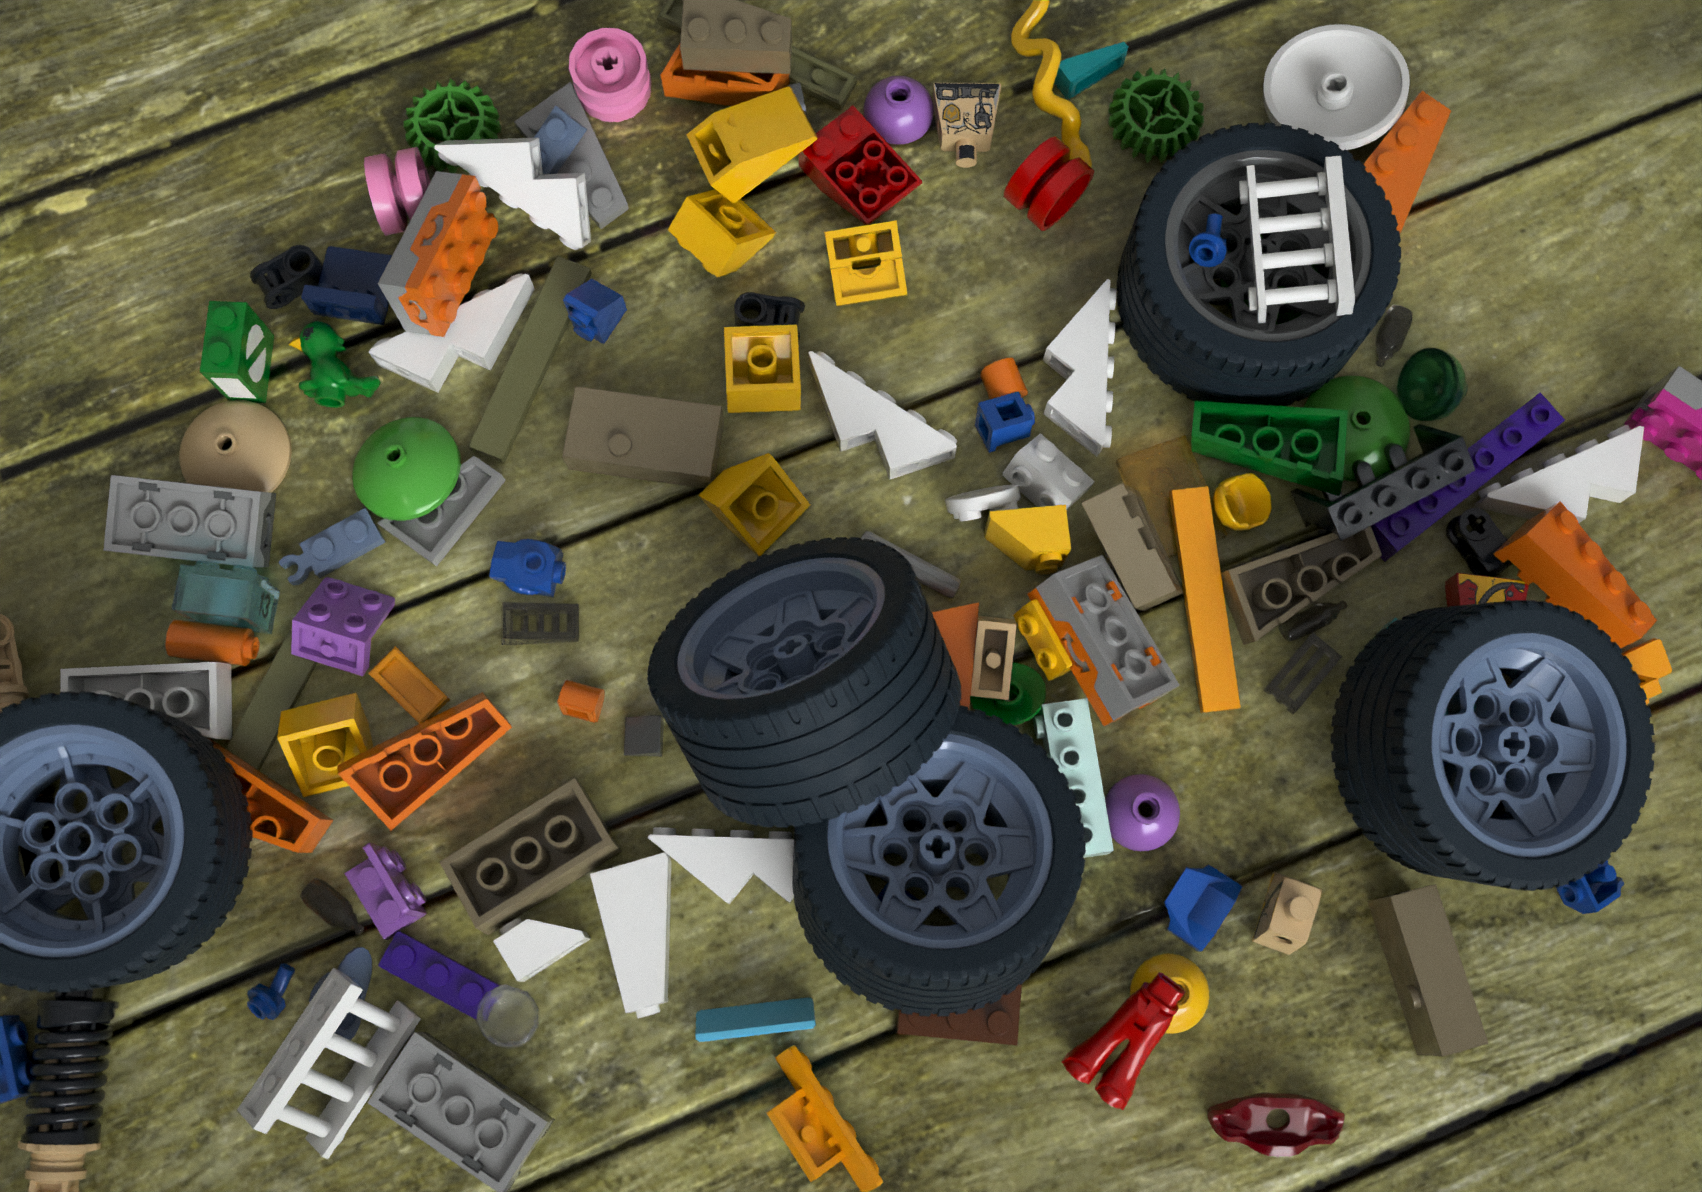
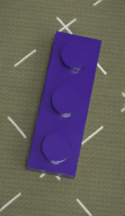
(436, 973)

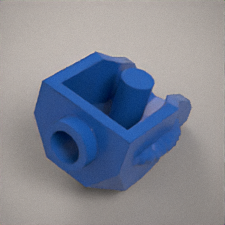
(528, 566)
(1593, 890)

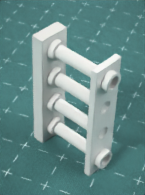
(1331, 219)
(303, 1045)

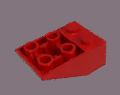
(857, 167)

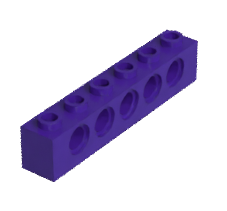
(1489, 457)

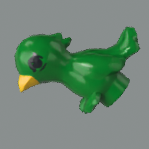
(329, 376)

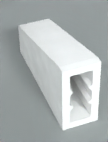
(637, 928)

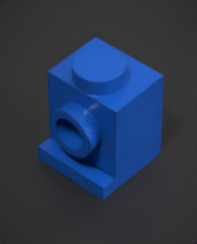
(1004, 420)

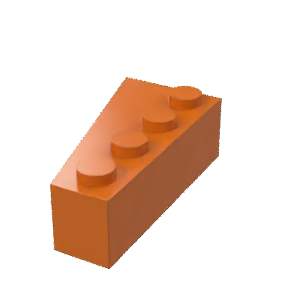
(1406, 153)
(1576, 574)
(418, 762)

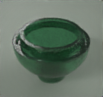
(1431, 385)

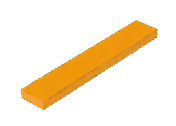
(1204, 600)

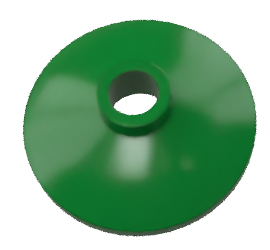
(1026, 691)

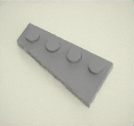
(603, 191)

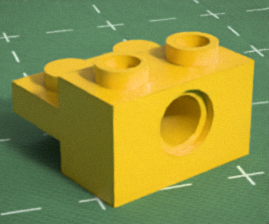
(861, 248)

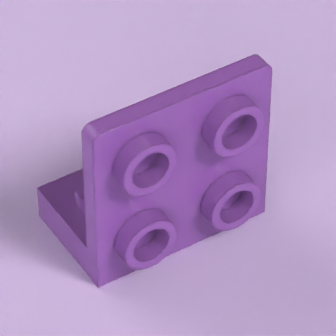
(339, 625)
(385, 890)

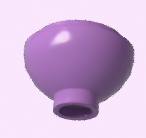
(899, 120)
(1128, 825)

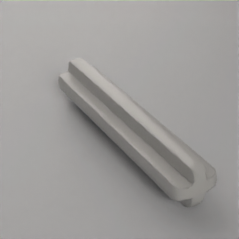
(925, 572)

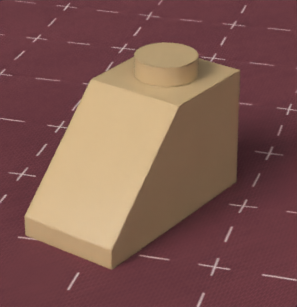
(993, 657)

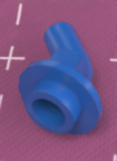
(1208, 247)
(266, 1001)

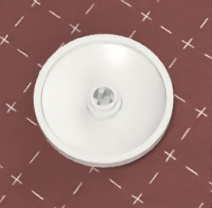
(1337, 84)

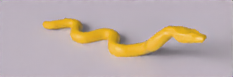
(1045, 77)

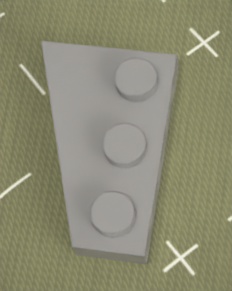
(440, 529)

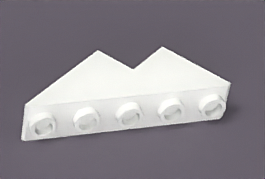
(516, 173)
(475, 335)
(1083, 360)
(866, 415)
(1596, 471)
(731, 861)

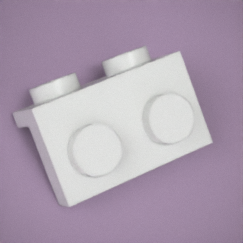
(1047, 474)

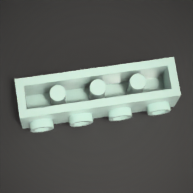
(1071, 743)

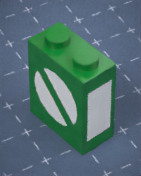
(237, 351)

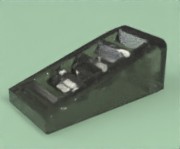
(524, 610)

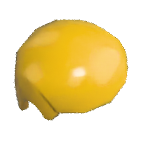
(1242, 502)

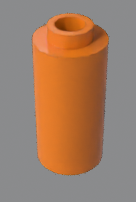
(211, 642)

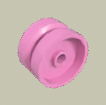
(610, 74)
(396, 190)

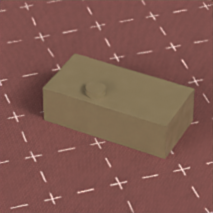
(643, 437)
(530, 857)
(1427, 972)

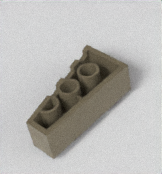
(1283, 583)

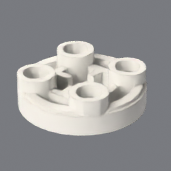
(970, 504)

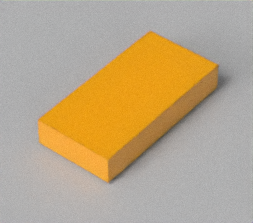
(408, 686)

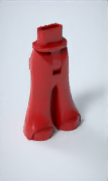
(1143, 1022)

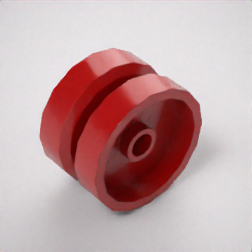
(1048, 183)

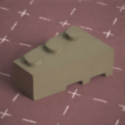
(734, 38)
(1133, 546)

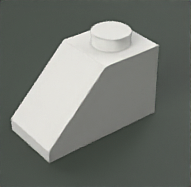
(535, 945)

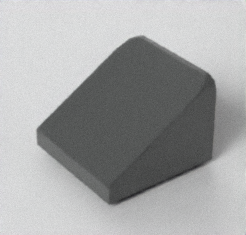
(644, 736)

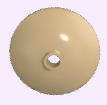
(257, 454)

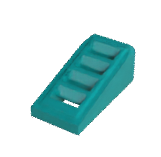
(1086, 69)

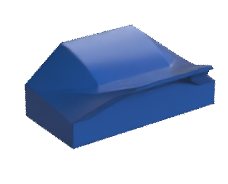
(1200, 905)

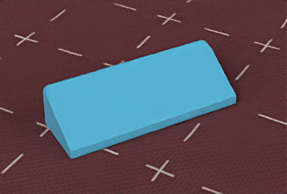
(755, 1019)

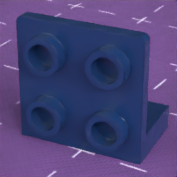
(349, 286)

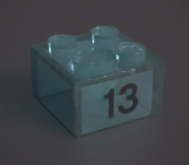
(226, 596)

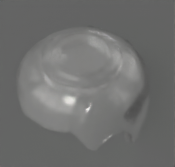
(508, 1016)

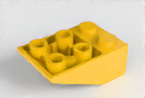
(751, 141)

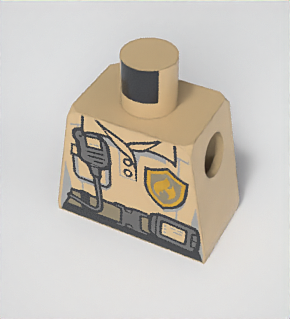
(965, 118)

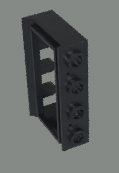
(1441, 463)

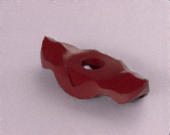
(1308, 1123)

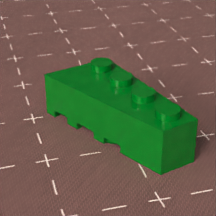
(1275, 440)

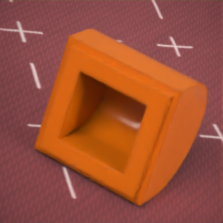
(1003, 378)
(581, 701)

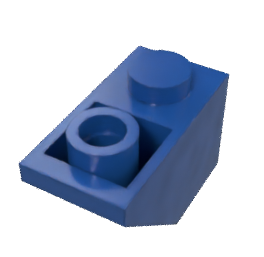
(594, 310)

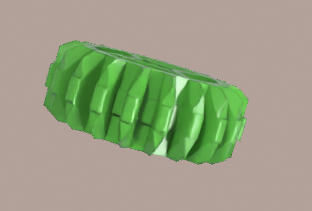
(1142, 99)
(437, 114)

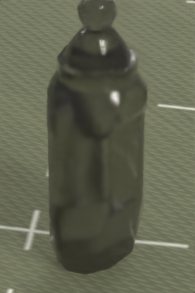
(1392, 332)
(1311, 620)
(330, 905)

